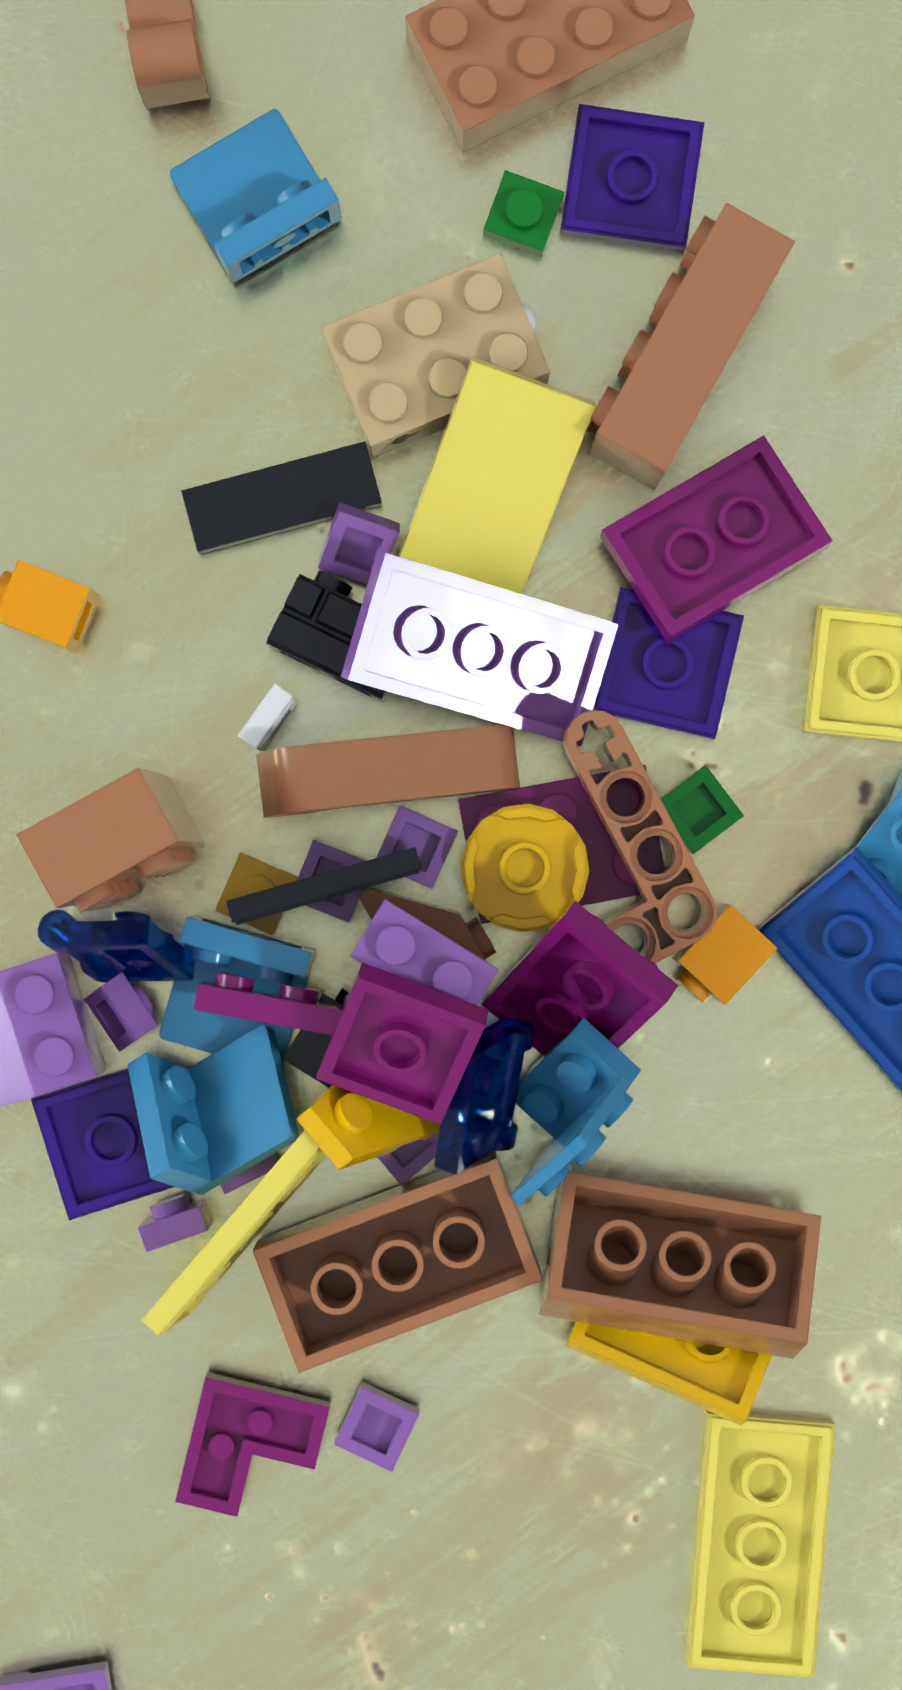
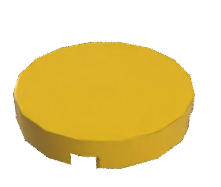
(524, 867)

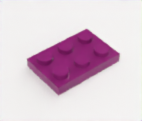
(715, 538)
(607, 872)
(577, 974)

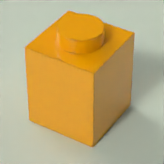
(45, 605)
(724, 957)

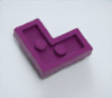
(244, 1421)

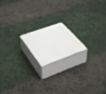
(268, 718)

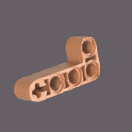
(165, 52)
(387, 770)
(627, 834)

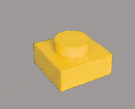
(252, 876)

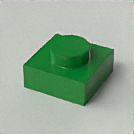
(523, 213)
(700, 809)

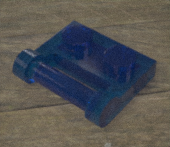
(123, 944)
(485, 1098)

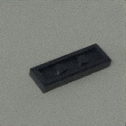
(280, 497)
(324, 886)

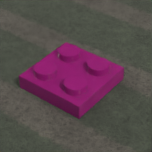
(402, 1043)

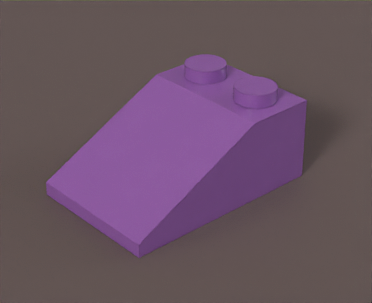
(44, 1030)

